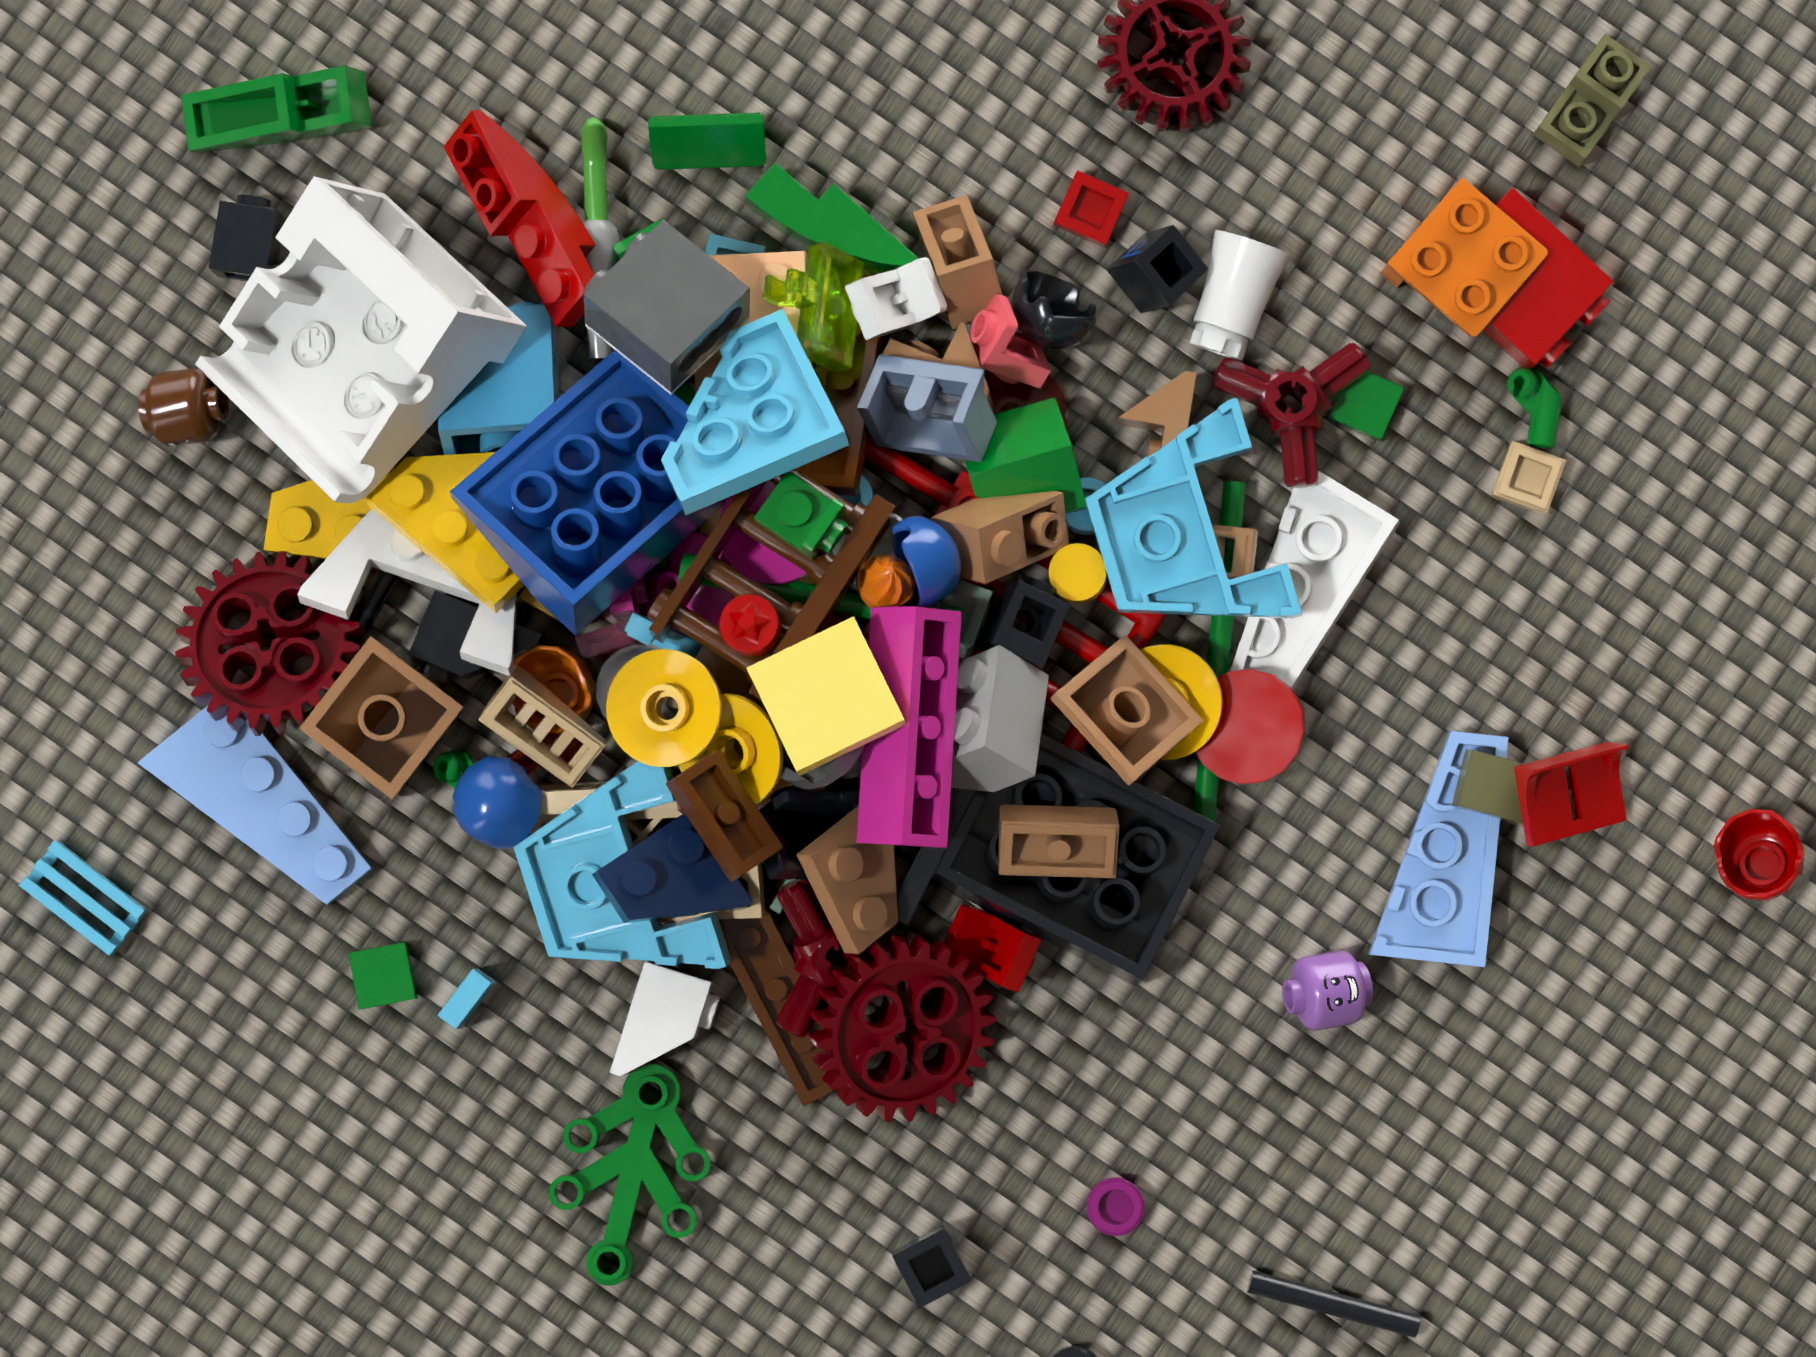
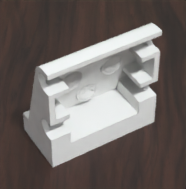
(356, 337)

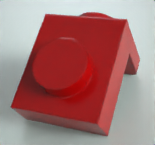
(993, 946)

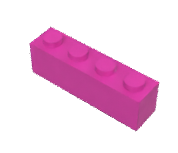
(910, 769)

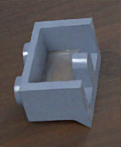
(927, 408)

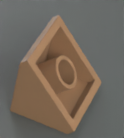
(1126, 710)

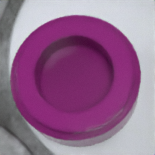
(1115, 1206)

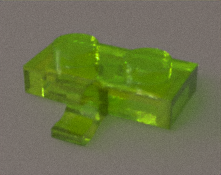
(826, 313)

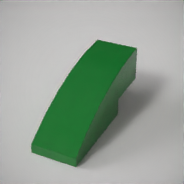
(277, 109)
(830, 219)

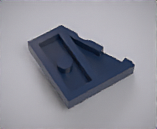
(669, 877)

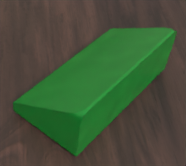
(707, 141)

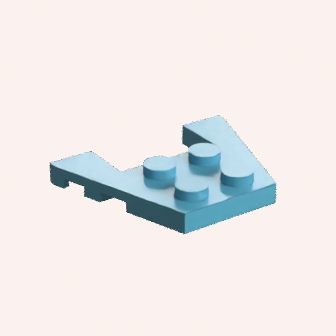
(1162, 540)
(570, 904)

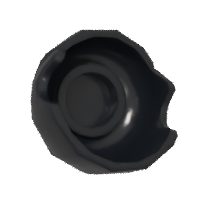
(1050, 311)

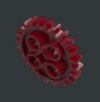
(272, 692)
(854, 1037)

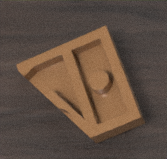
(852, 883)

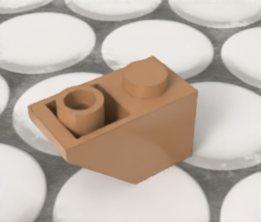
(1005, 532)

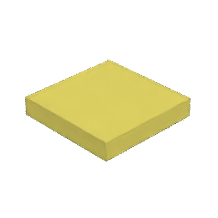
(826, 696)

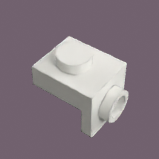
(896, 298)

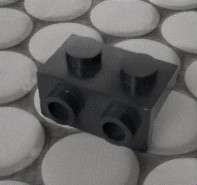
(799, 819)

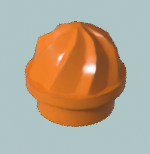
(885, 582)

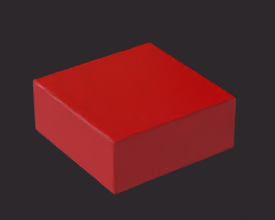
(1091, 209)

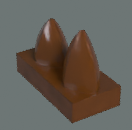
(724, 815)

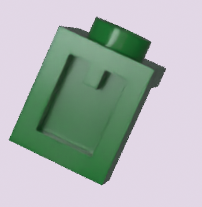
(803, 517)

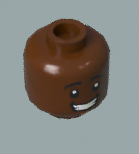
(182, 407)

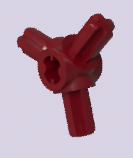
(1297, 429)
(810, 945)

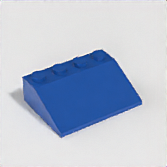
(584, 492)

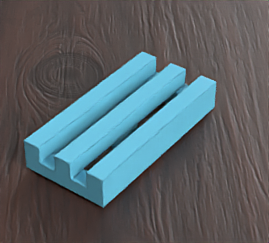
(45, 868)

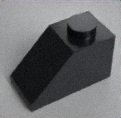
(443, 634)

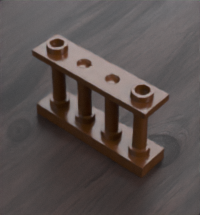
(798, 621)

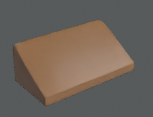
(1058, 841)

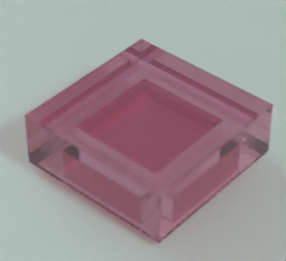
(604, 641)

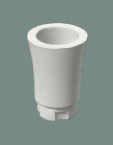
(1235, 293)

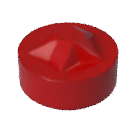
(750, 625)

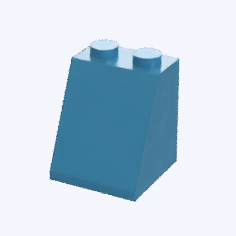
(508, 394)

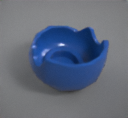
(930, 555)
(497, 802)

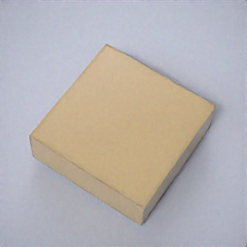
(1528, 478)

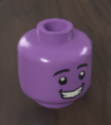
(1328, 990)

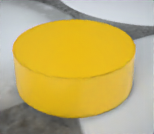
(1078, 573)

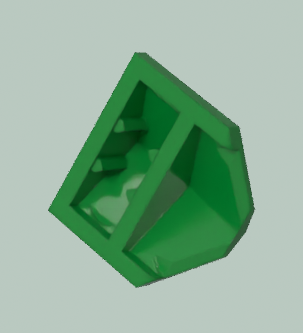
(1029, 456)

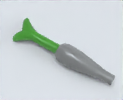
(596, 221)

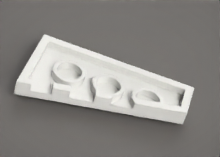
(1329, 547)

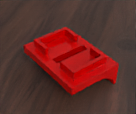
(1594, 790)

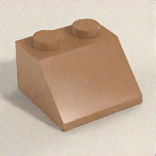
(381, 718)

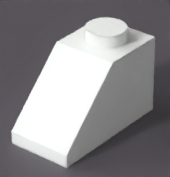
(663, 1015)

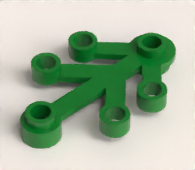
(634, 1164)

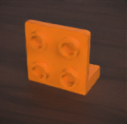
(1466, 258)

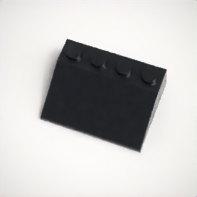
(1098, 919)

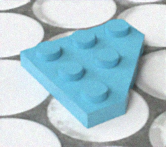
(752, 417)

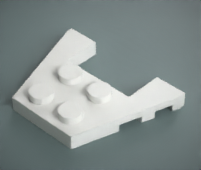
(379, 545)

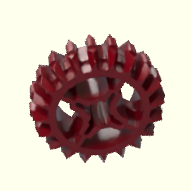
(1154, 67)

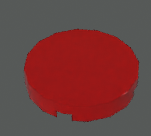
(1257, 729)

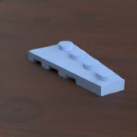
(259, 800)
(1447, 872)

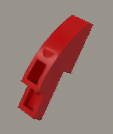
(526, 205)

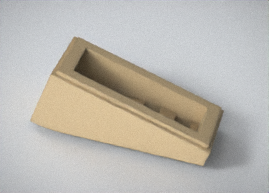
(514, 731)

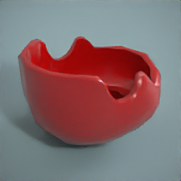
(1759, 855)

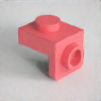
(1004, 349)

